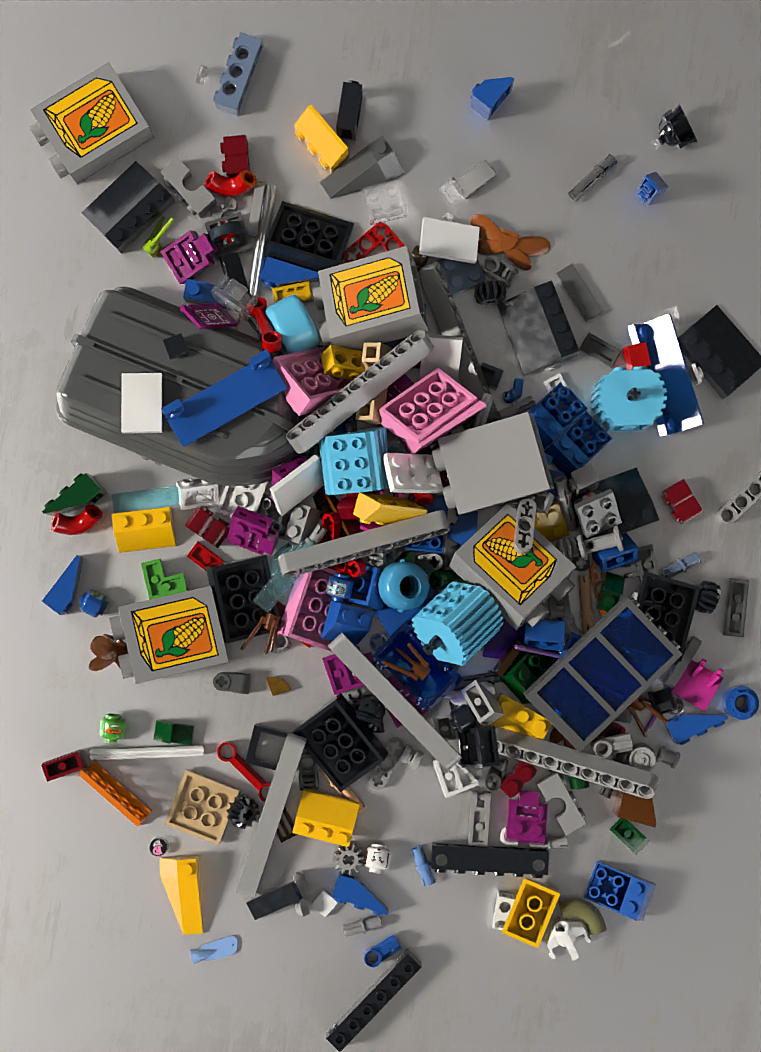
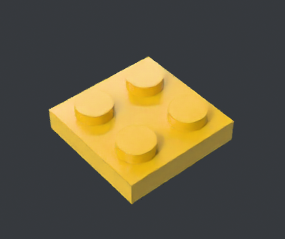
(552, 524)

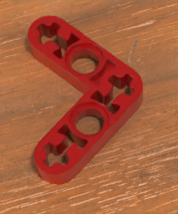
(376, 241)
(332, 522)

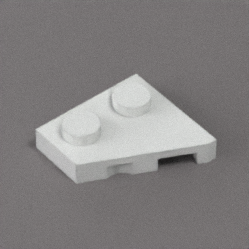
(454, 780)

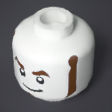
(377, 858)

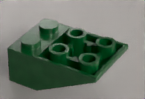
(82, 492)
(525, 671)

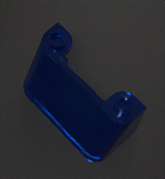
(435, 685)

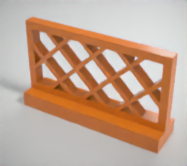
(115, 793)

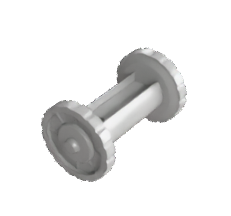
(600, 543)
(642, 757)

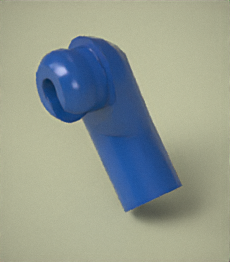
(515, 393)

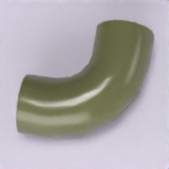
(586, 912)

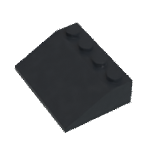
(128, 206)
(307, 238)
(538, 328)
(720, 351)
(632, 500)
(233, 589)
(669, 604)
(341, 742)

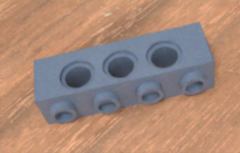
(232, 102)

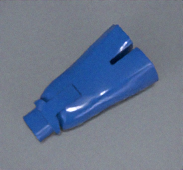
(392, 619)

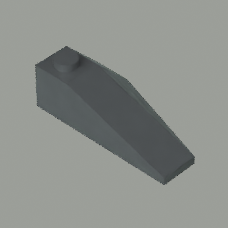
(367, 168)

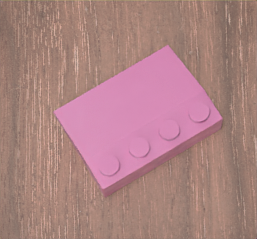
(305, 380)
(425, 406)
(465, 416)
(308, 608)

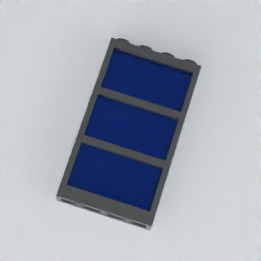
(603, 673)

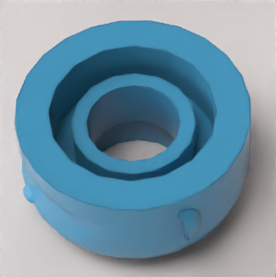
(390, 585)

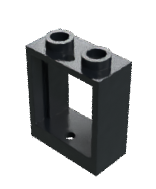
(349, 110)
(254, 742)
(474, 755)

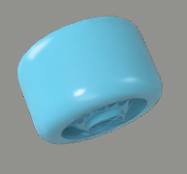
(294, 325)

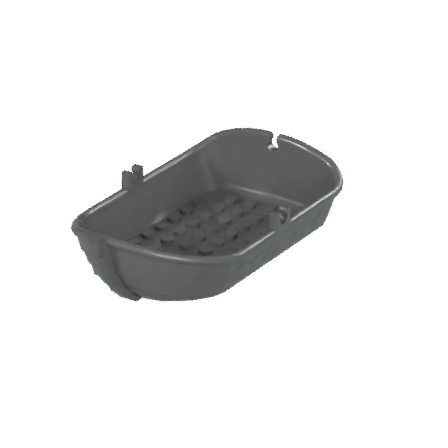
(128, 337)

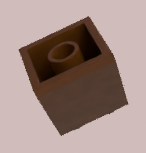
(634, 808)

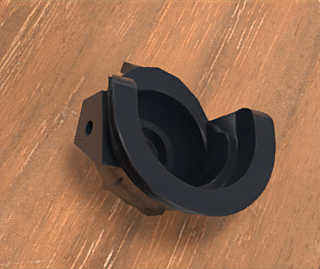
(675, 129)
(369, 710)

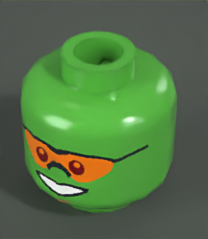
(112, 727)

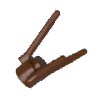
(270, 623)
(419, 669)
(640, 704)

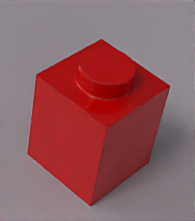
(636, 356)

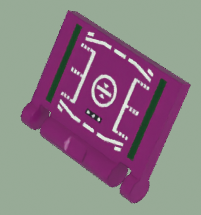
(208, 315)

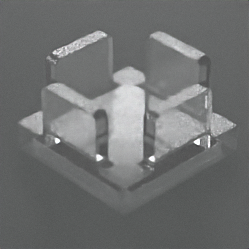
(234, 297)

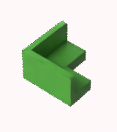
(158, 584)

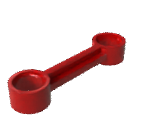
(270, 339)
(245, 769)

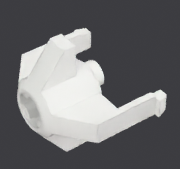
(564, 934)

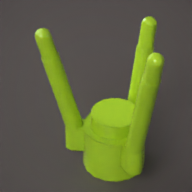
(152, 245)

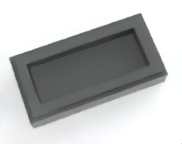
(600, 350)

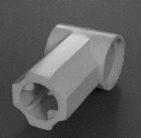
(614, 744)

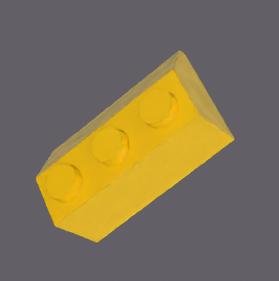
(321, 139)
(385, 509)
(144, 529)
(520, 718)
(326, 817)
(531, 912)

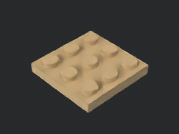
(201, 807)

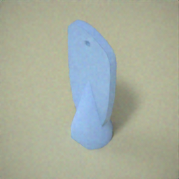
(215, 949)

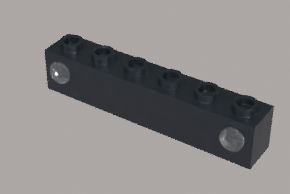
(489, 859)
(373, 1000)

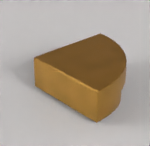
(277, 685)

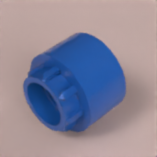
(750, 706)

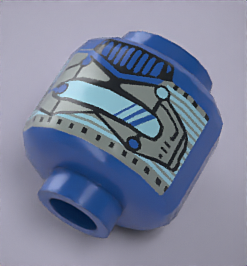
(340, 587)
(93, 603)

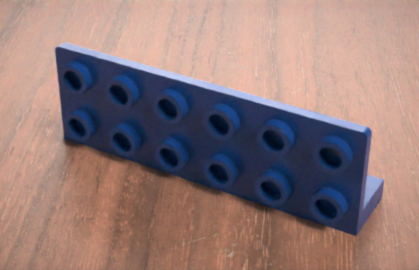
(668, 360)
(224, 400)

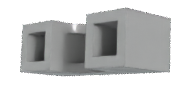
(199, 200)
(553, 787)

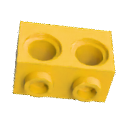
(342, 362)

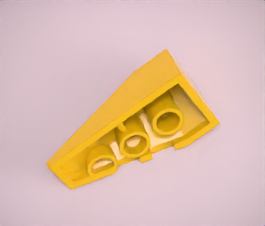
(183, 888)

